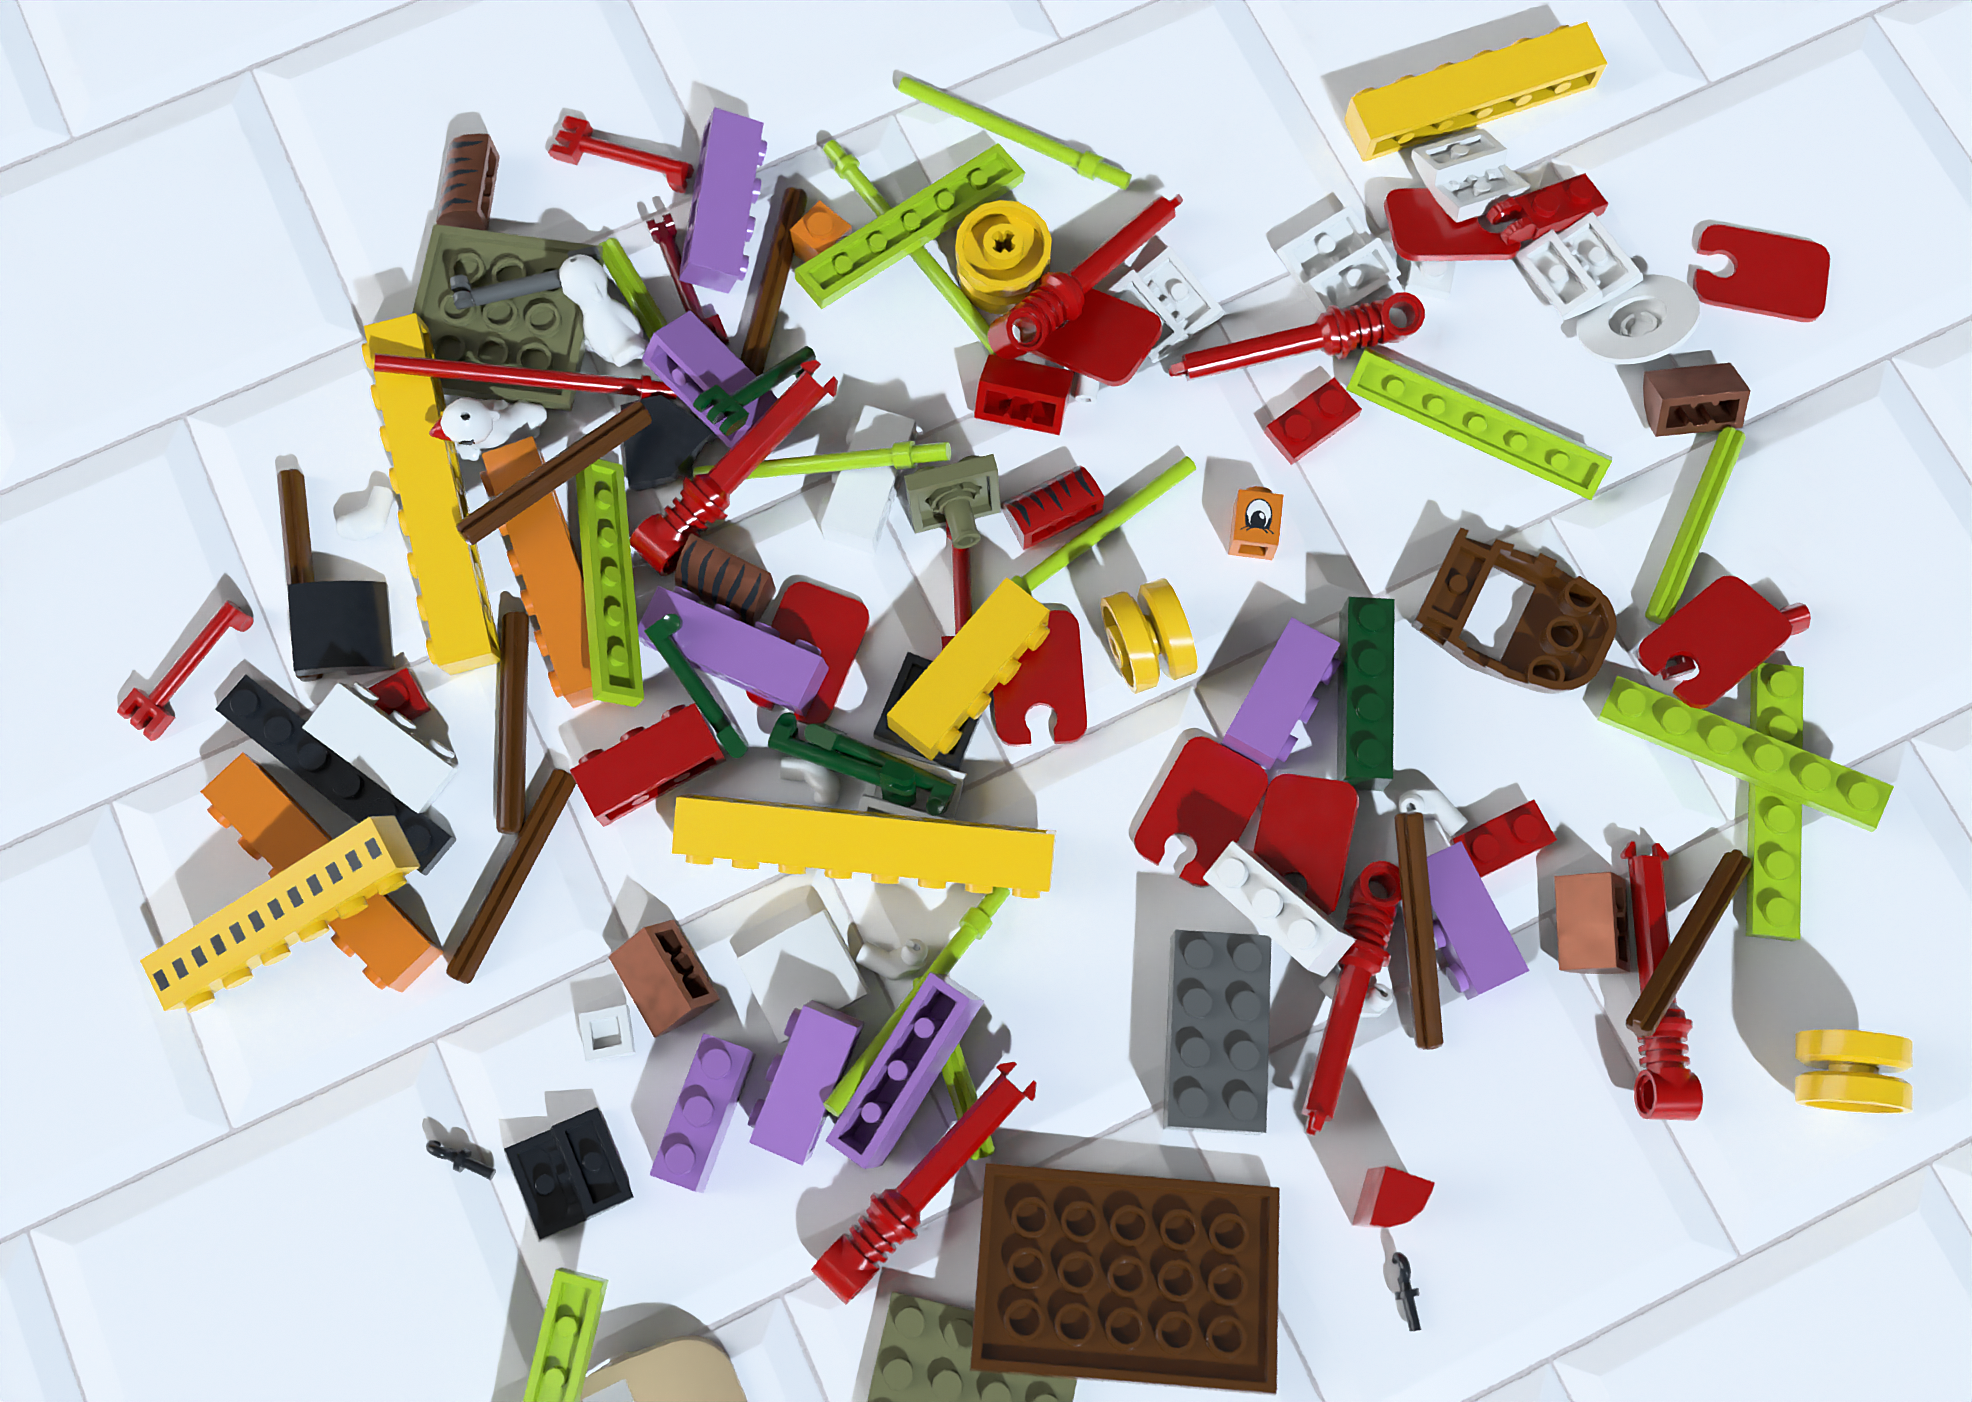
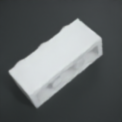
(865, 496)
(382, 745)
(1279, 909)

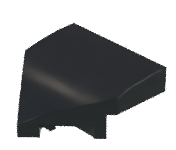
(664, 446)

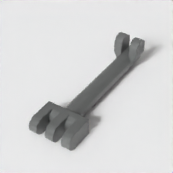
(466, 297)

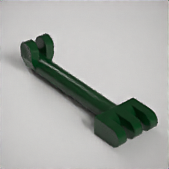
(731, 405)
(727, 732)
(837, 740)
(894, 778)

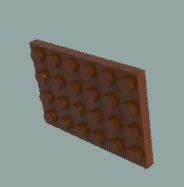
(1127, 1280)

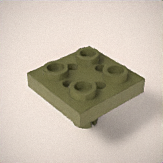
(954, 494)

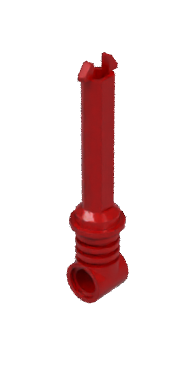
(1062, 293)
(1333, 333)
(707, 495)
(1370, 924)
(1665, 1087)
(897, 1211)

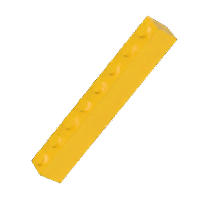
(433, 502)
(864, 843)

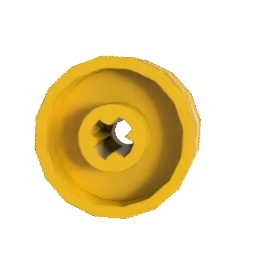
(1001, 254)
(1149, 635)
(1854, 1071)

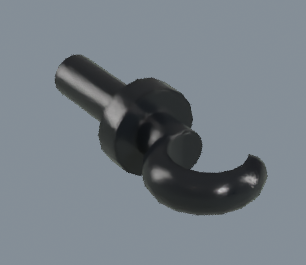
(460, 1160)
(1406, 1291)

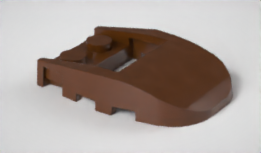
(1558, 635)

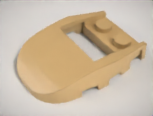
(672, 1371)

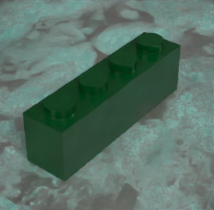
(1366, 693)

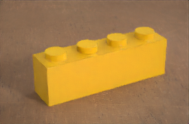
(969, 669)

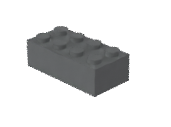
(1217, 1033)

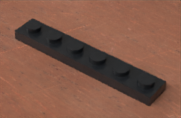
(357, 795)

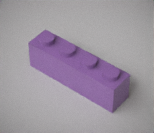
(722, 201)
(738, 652)
(904, 1071)

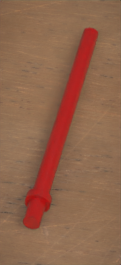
(522, 376)

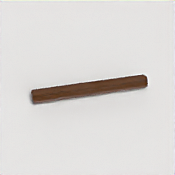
(773, 281)
(553, 473)
(296, 533)
(512, 723)
(511, 876)
(1418, 930)
(1688, 944)

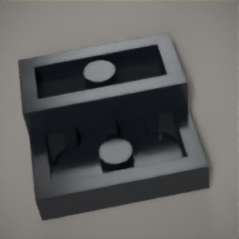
(340, 627)
(568, 1174)

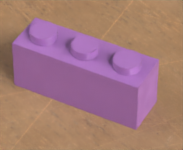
(693, 361)
(1282, 695)
(1469, 926)
(803, 1080)
(702, 1113)

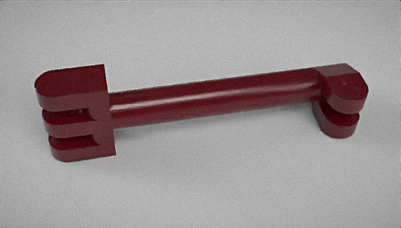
(664, 235)

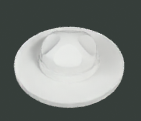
(1641, 322)

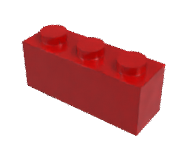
(647, 763)

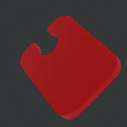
(1427, 233)
(1770, 274)
(1105, 340)
(829, 623)
(1726, 634)
(1047, 678)
(1205, 798)
(1308, 832)

